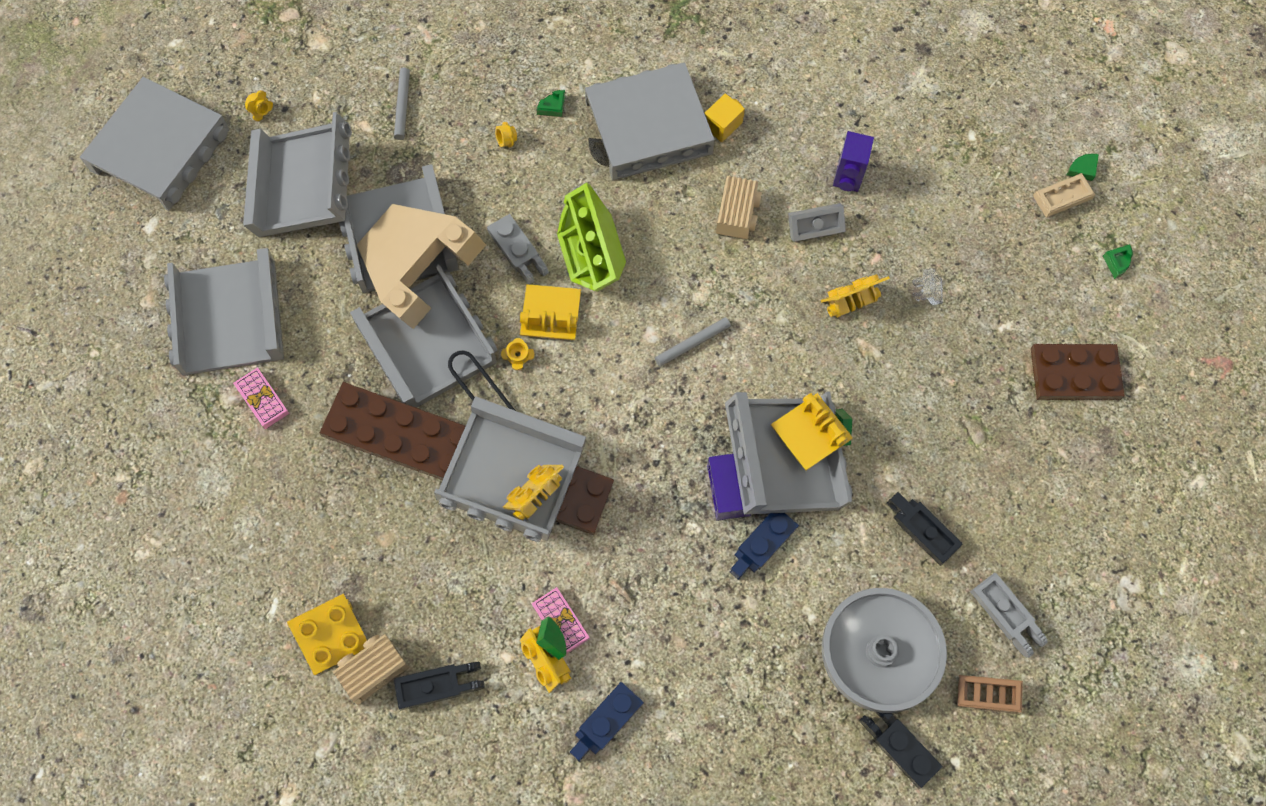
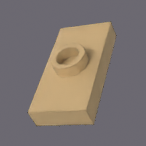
(1064, 195)

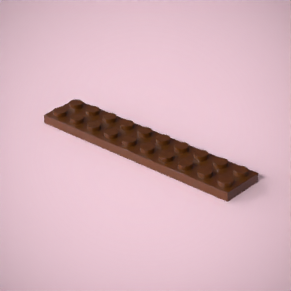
(429, 442)

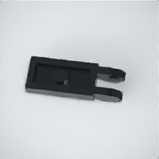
(435, 685)
(903, 749)

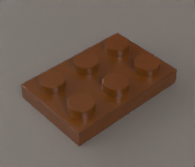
(1077, 372)

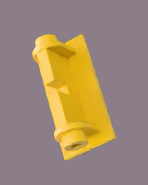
(548, 670)

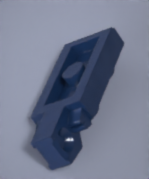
(763, 543)
(606, 721)

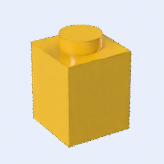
(724, 117)

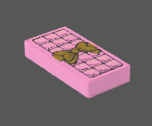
(261, 398)
(557, 608)

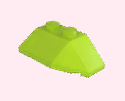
(589, 240)

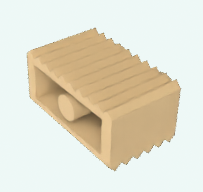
(737, 207)
(370, 668)

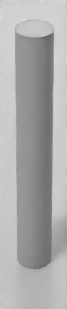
(401, 108)
(692, 342)

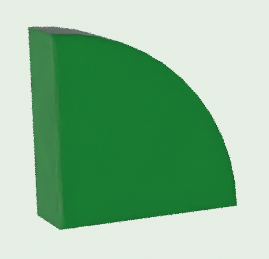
(552, 105)
(1086, 165)
(1118, 260)
(846, 421)
(551, 638)

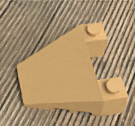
(404, 246)

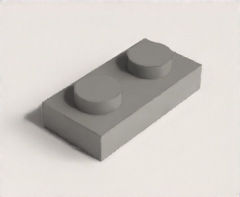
(817, 222)

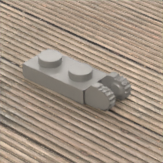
(516, 247)
(1008, 613)

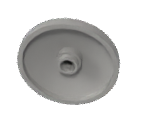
(884, 650)

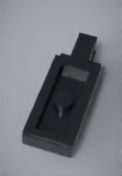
(924, 528)

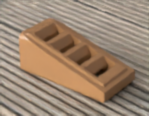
(1015, 685)

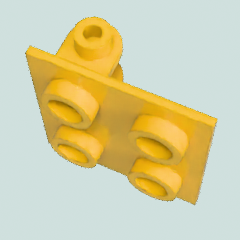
(861, 293)
(550, 312)
(811, 431)
(541, 479)
(328, 633)

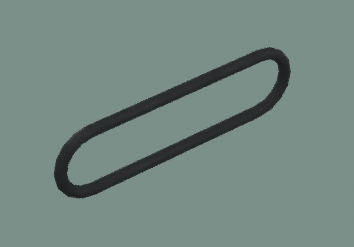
(481, 370)

